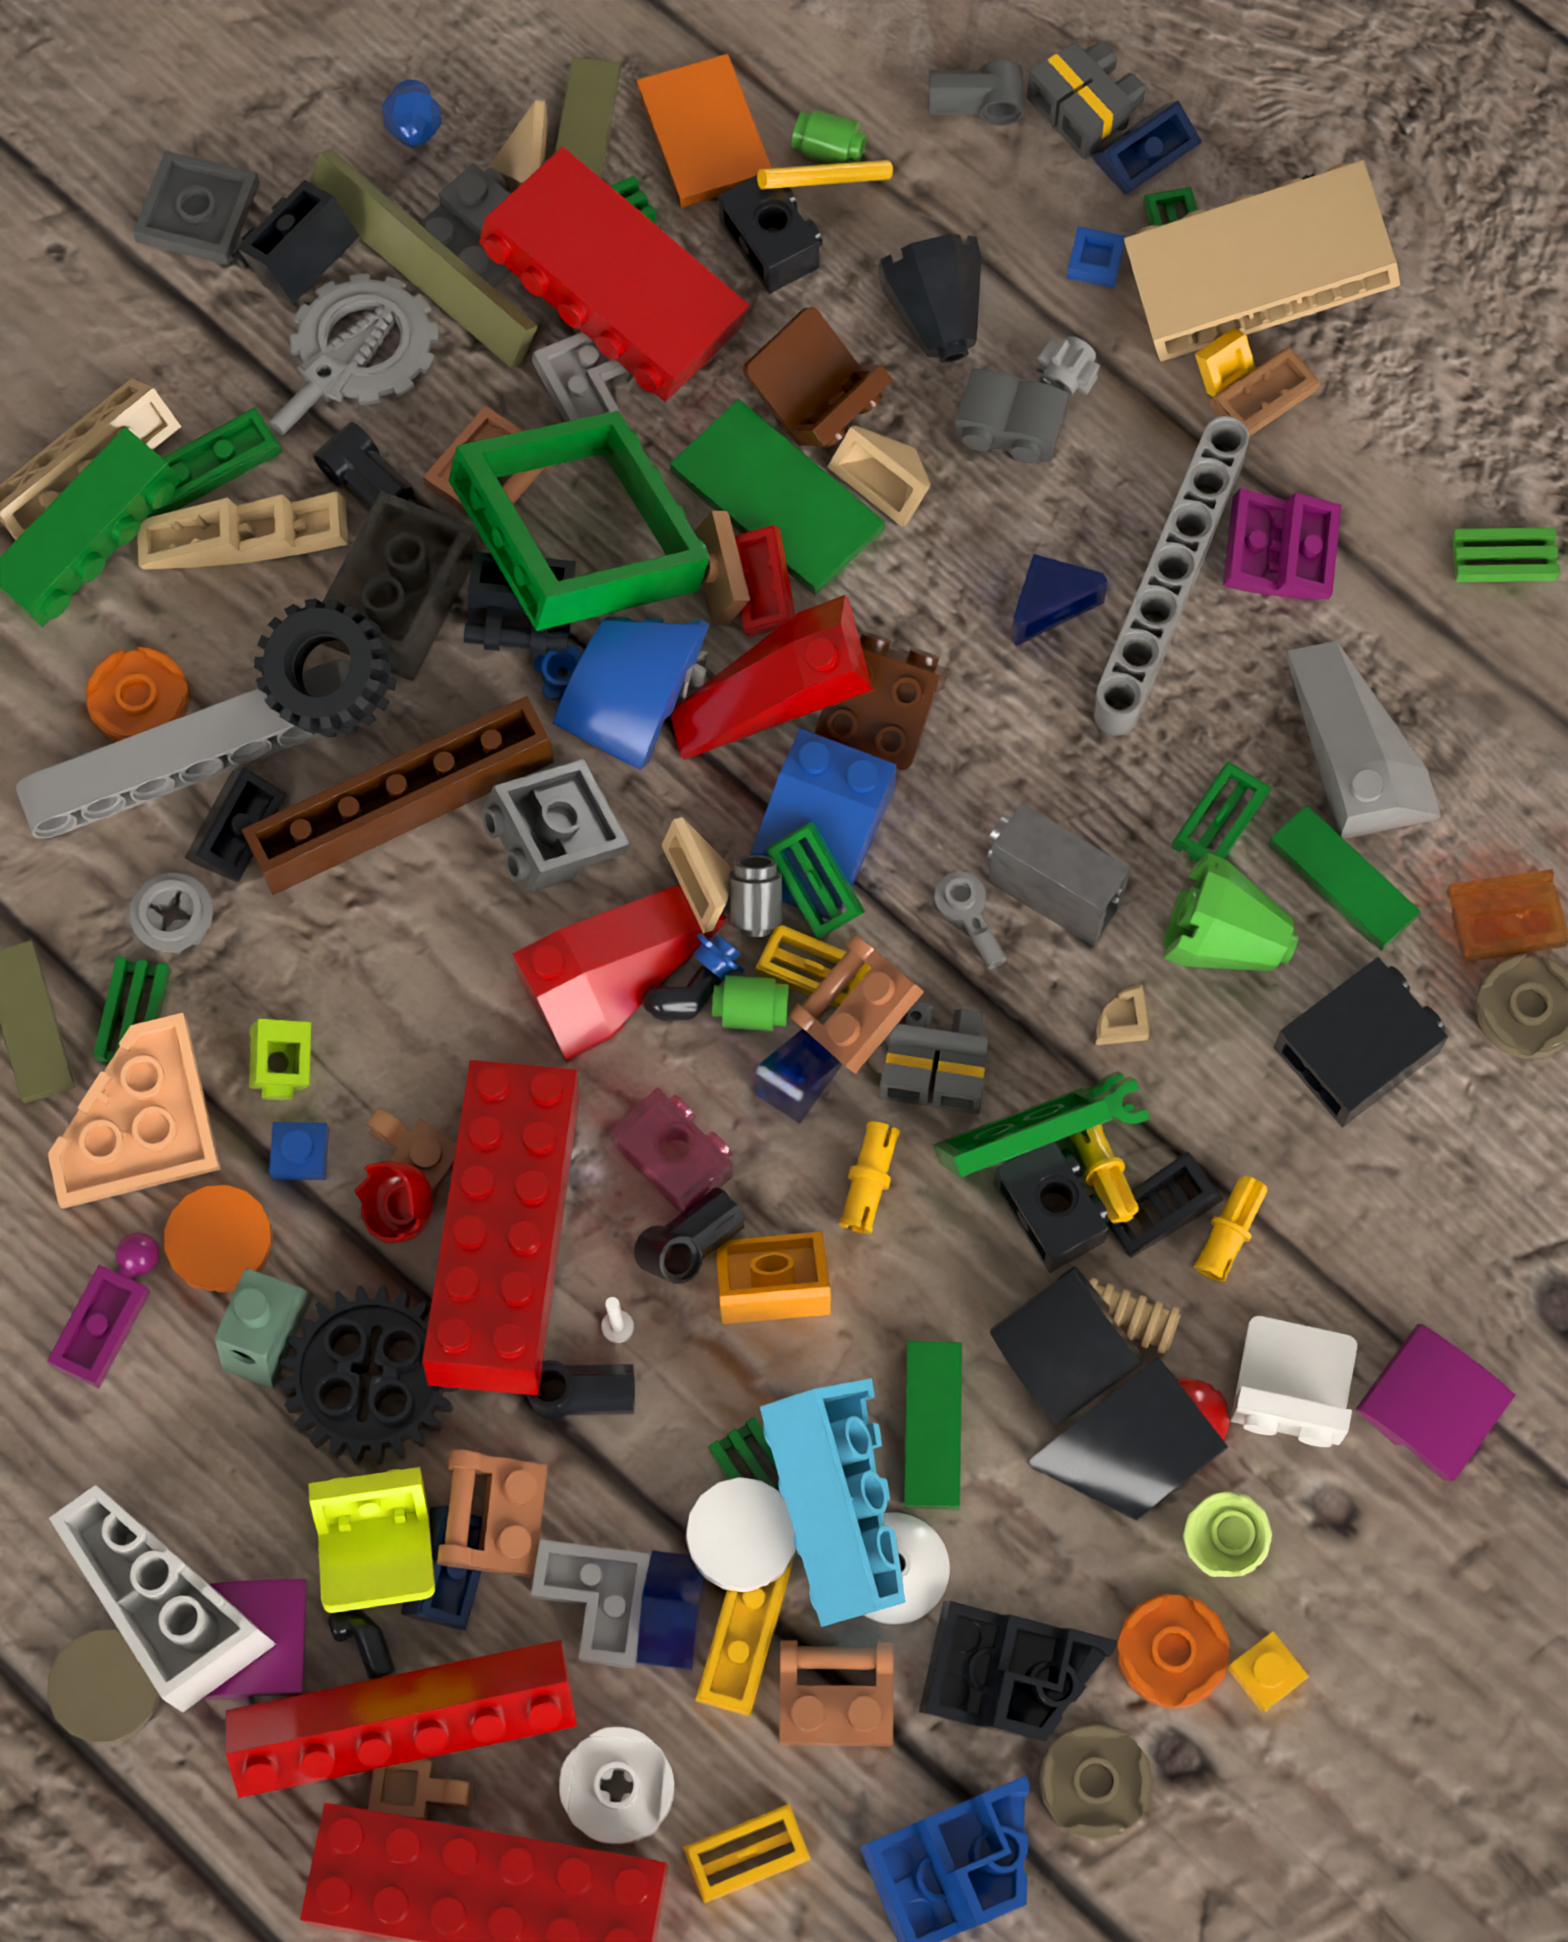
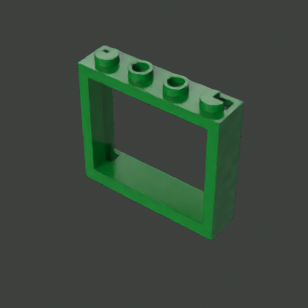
(517, 555)

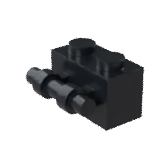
(297, 241)
(497, 615)

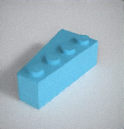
(836, 1498)

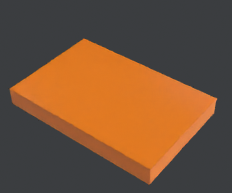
(703, 128)

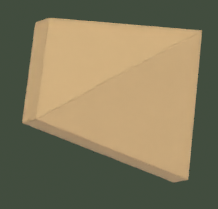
(525, 147)
(882, 472)
(699, 871)

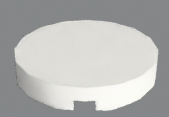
(741, 1534)

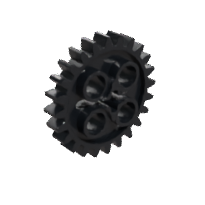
(320, 1370)

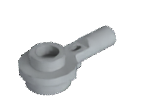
(962, 900)

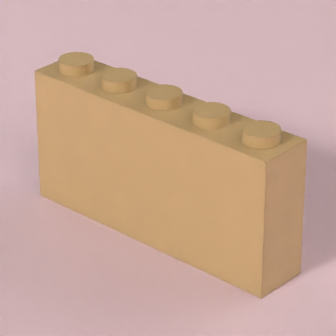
(1262, 259)

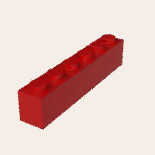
(399, 1718)

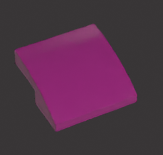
(1282, 545)
(1435, 1402)
(280, 1612)

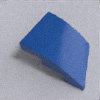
(629, 684)
(954, 1866)

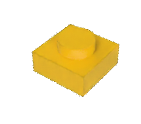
(1225, 361)
(1267, 1672)

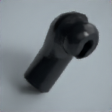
(681, 1002)
(368, 1638)

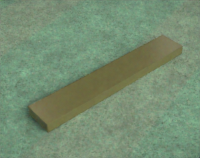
(426, 261)

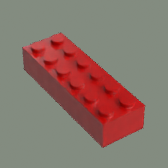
(502, 1228)
(473, 1885)

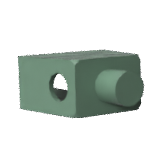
(258, 1324)

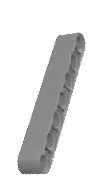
(1166, 595)
(165, 758)

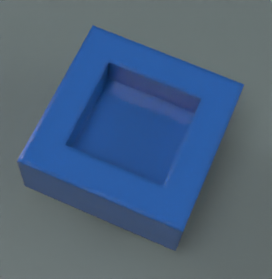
(1096, 257)
(299, 1151)

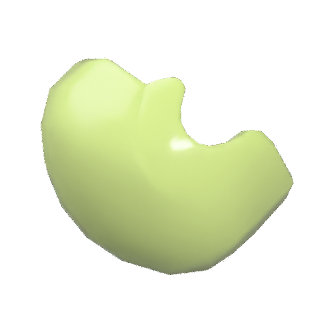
(1227, 1534)

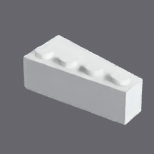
(164, 1610)

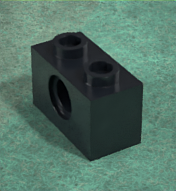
(773, 256)
(1054, 1236)

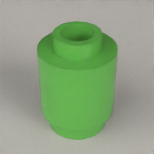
(828, 138)
(751, 1003)

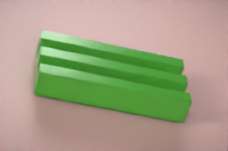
(1512, 545)

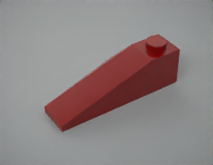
(788, 674)
(599, 969)

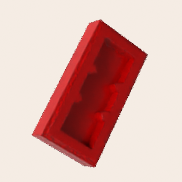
(766, 580)

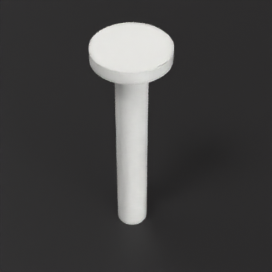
(616, 1325)

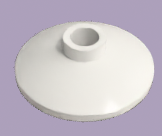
(924, 1572)

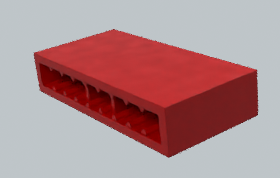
(613, 274)

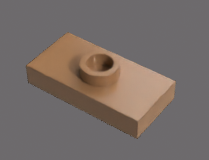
(1267, 391)
(724, 575)

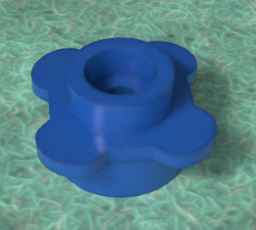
(550, 665)
(718, 955)

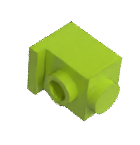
(292, 1043)

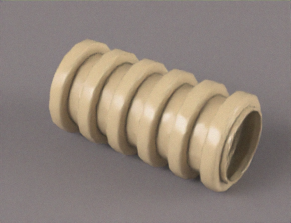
(1140, 1319)

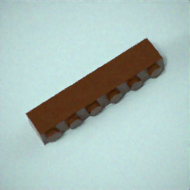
(399, 795)

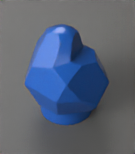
(411, 113)

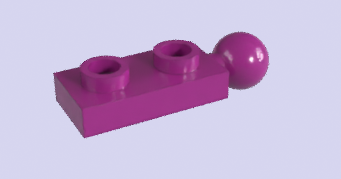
(106, 1312)

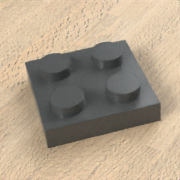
(196, 207)

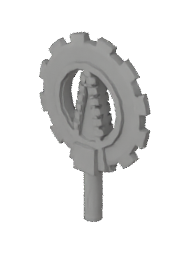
(341, 366)

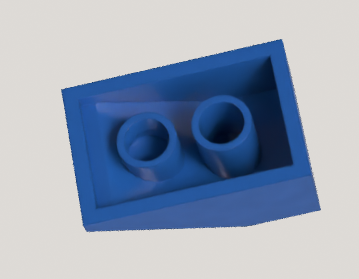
(839, 792)

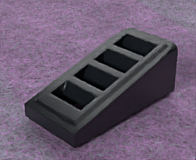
(1190, 1209)

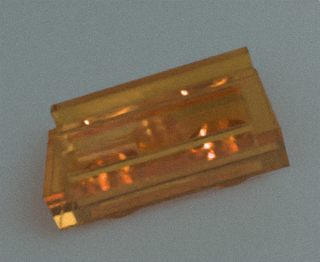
(1507, 915)

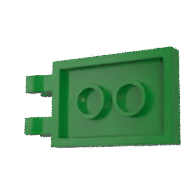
(1040, 1125)

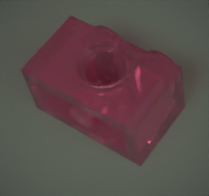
(653, 1125)

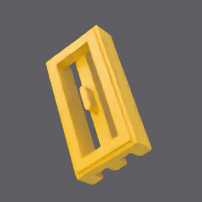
(811, 945)
(754, 1875)

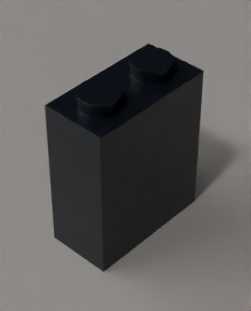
(1361, 1040)

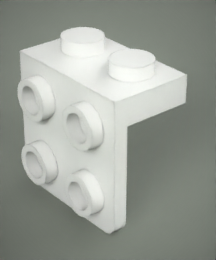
(1295, 1381)

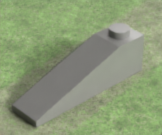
(1361, 754)

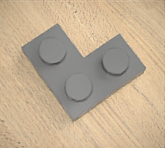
(576, 376)
(609, 1586)

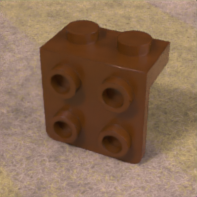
(813, 380)
(895, 712)

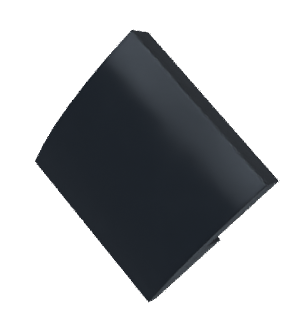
(1065, 1346)

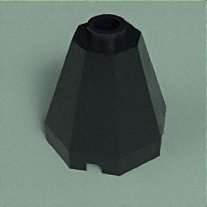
(937, 293)

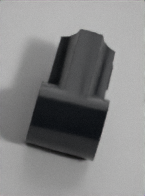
(355, 462)
(691, 1235)
(588, 1390)

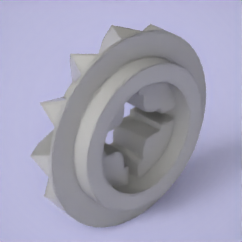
(162, 893)

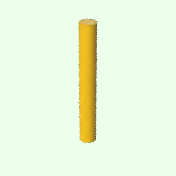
(824, 174)

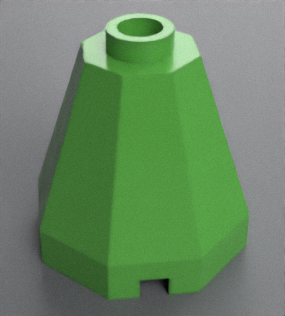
(1227, 922)

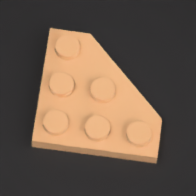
(138, 1120)

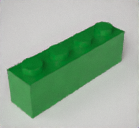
(85, 526)

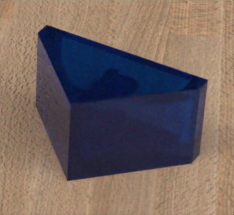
(1055, 595)
(796, 1075)
(670, 1611)

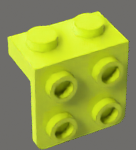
(373, 1539)

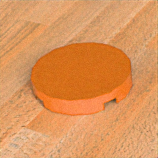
(135, 693)
(216, 1237)
(1173, 1650)

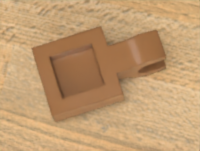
(421, 1147)
(410, 1789)

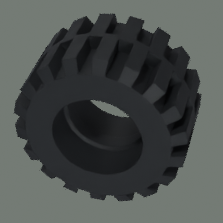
(286, 656)

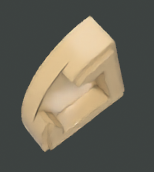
(1123, 1018)

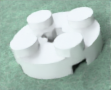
(596, 1760)

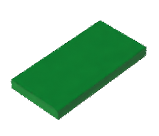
(768, 481)

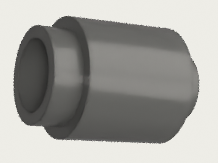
(755, 895)

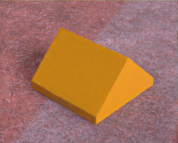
(773, 1278)

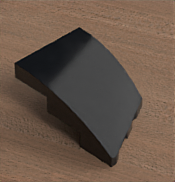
(1134, 1444)
(1007, 1670)

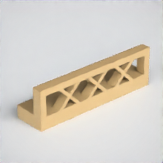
(50, 472)

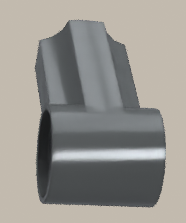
(989, 92)

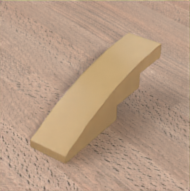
(243, 533)

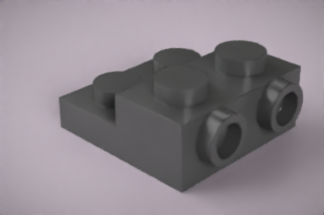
(462, 215)
(553, 825)

